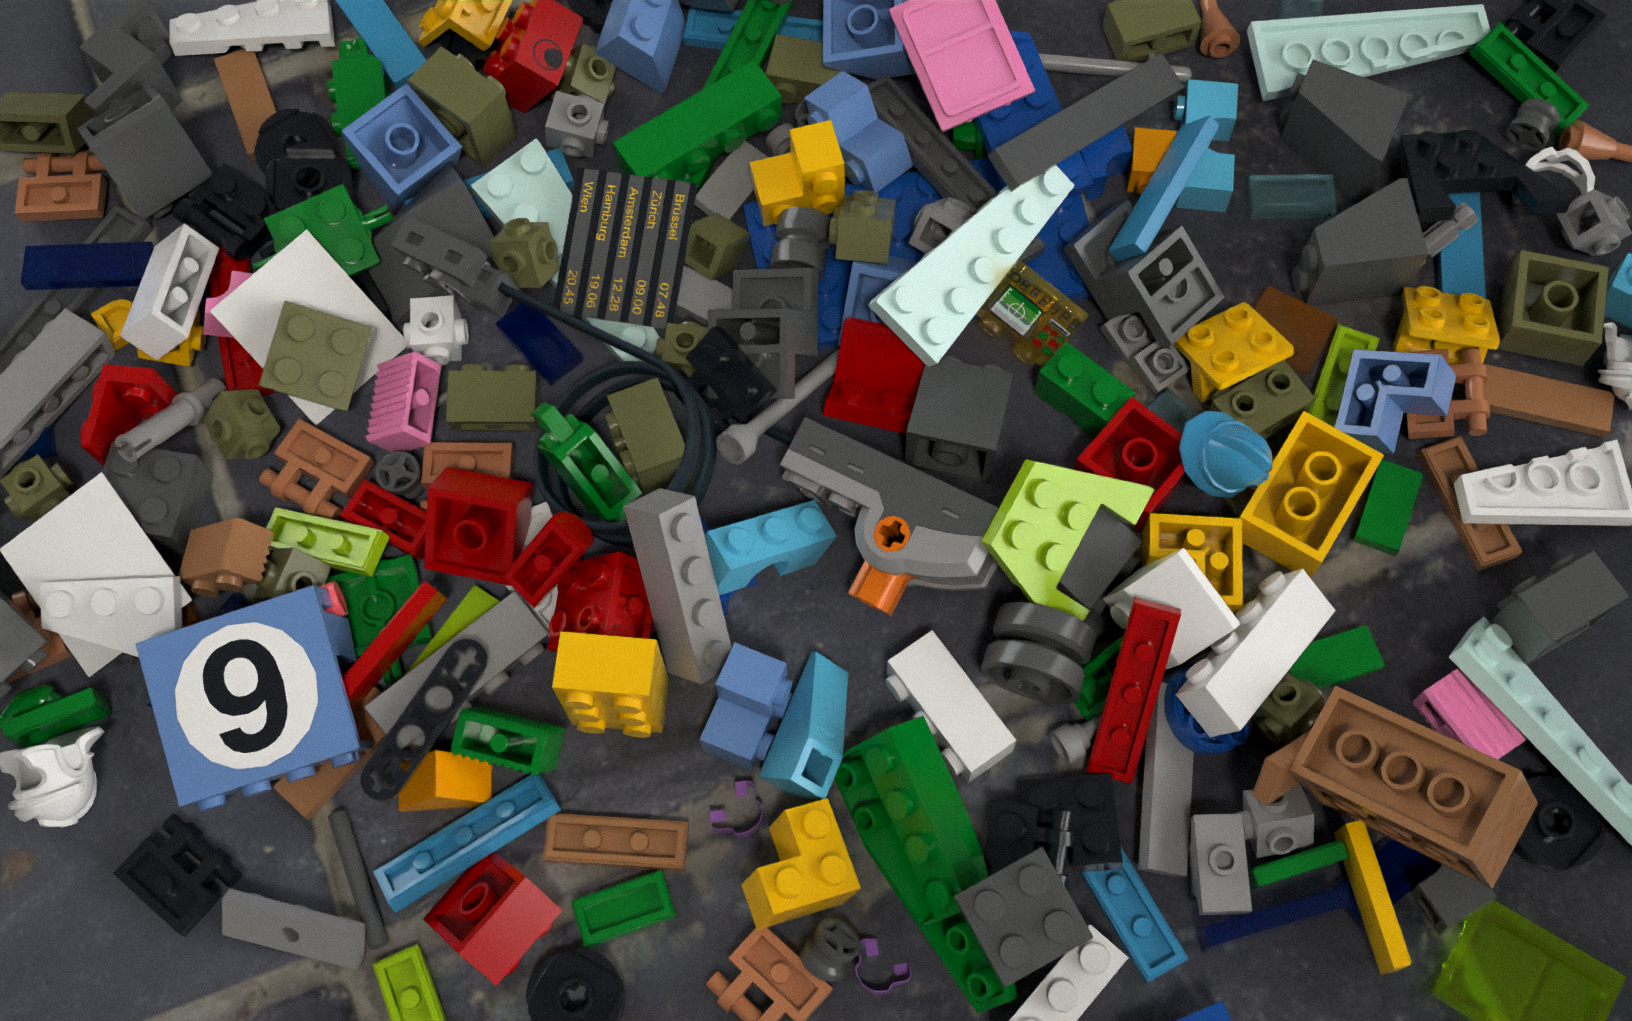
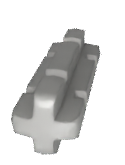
(1445, 232)

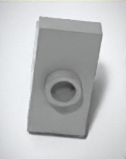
(1219, 865)

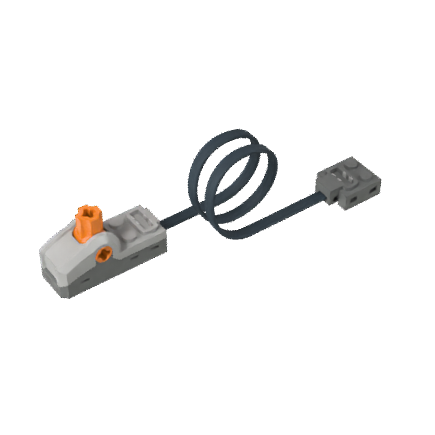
(906, 521)

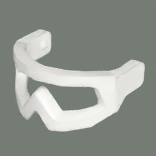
(1584, 182)

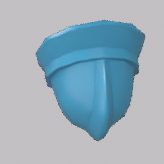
(1223, 454)

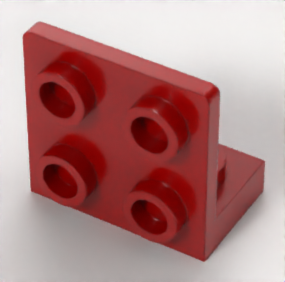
(874, 377)
(120, 403)
(602, 599)

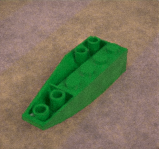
(922, 845)

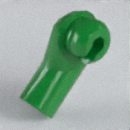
(29, 700)

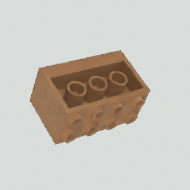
(1415, 786)

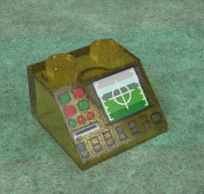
(1030, 315)

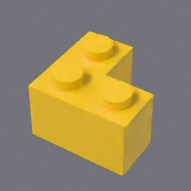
(805, 177)
(1210, 542)
(811, 870)

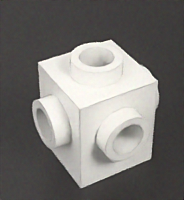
(436, 329)

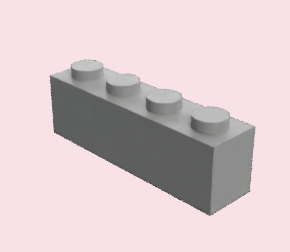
(47, 380)
(679, 584)
(508, 636)

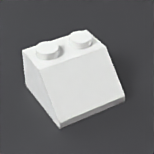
(1182, 585)

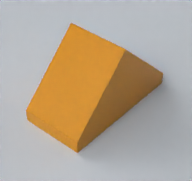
(447, 783)

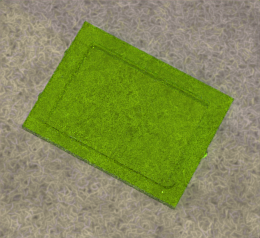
(1523, 973)

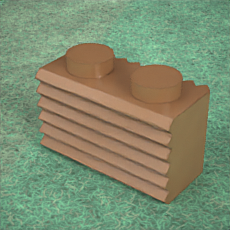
(225, 556)

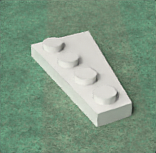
(253, 26)
(1559, 490)

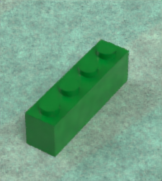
(702, 126)

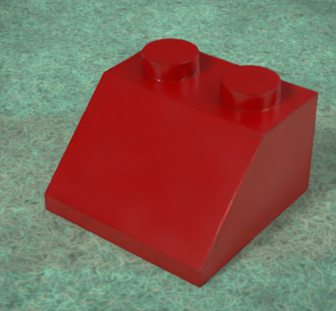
(476, 524)
(493, 916)

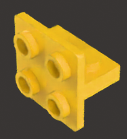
(1445, 322)
(1231, 349)

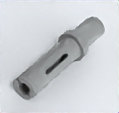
(185, 410)

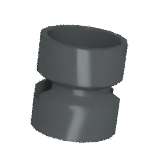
(802, 239)

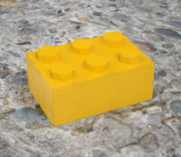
(1308, 494)
(611, 683)

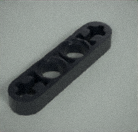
(419, 716)

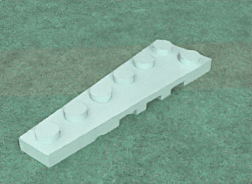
(1361, 42)
(533, 189)
(953, 280)
(1507, 681)

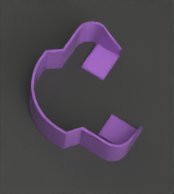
(719, 815)
(899, 969)

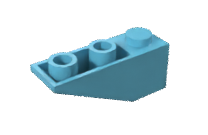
(811, 733)

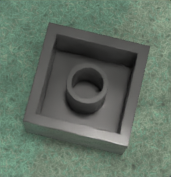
(162, 493)
(1558, 605)
(1022, 917)

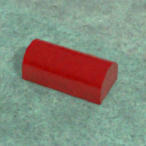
(384, 511)
(549, 557)

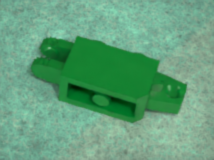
(355, 87)
(585, 464)

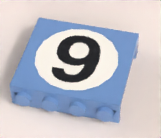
(250, 699)

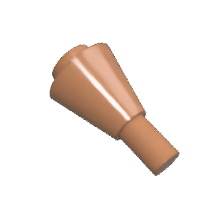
(1217, 33)
(1593, 143)

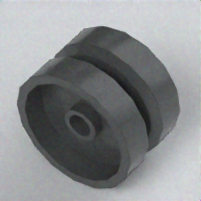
(1038, 652)

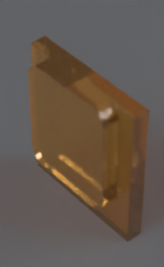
(1299, 324)

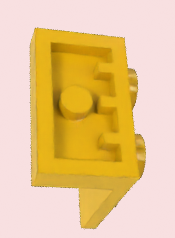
(472, 19)

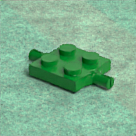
(335, 225)
(376, 601)

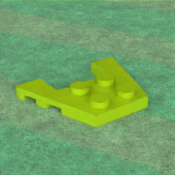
(1046, 521)

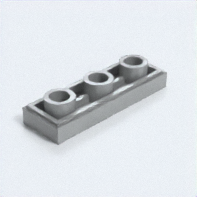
(293, 929)

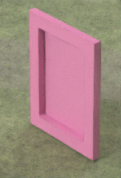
(961, 57)

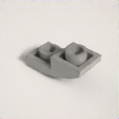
(729, 184)
(701, 294)
(1142, 353)

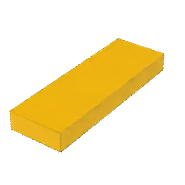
(1373, 898)

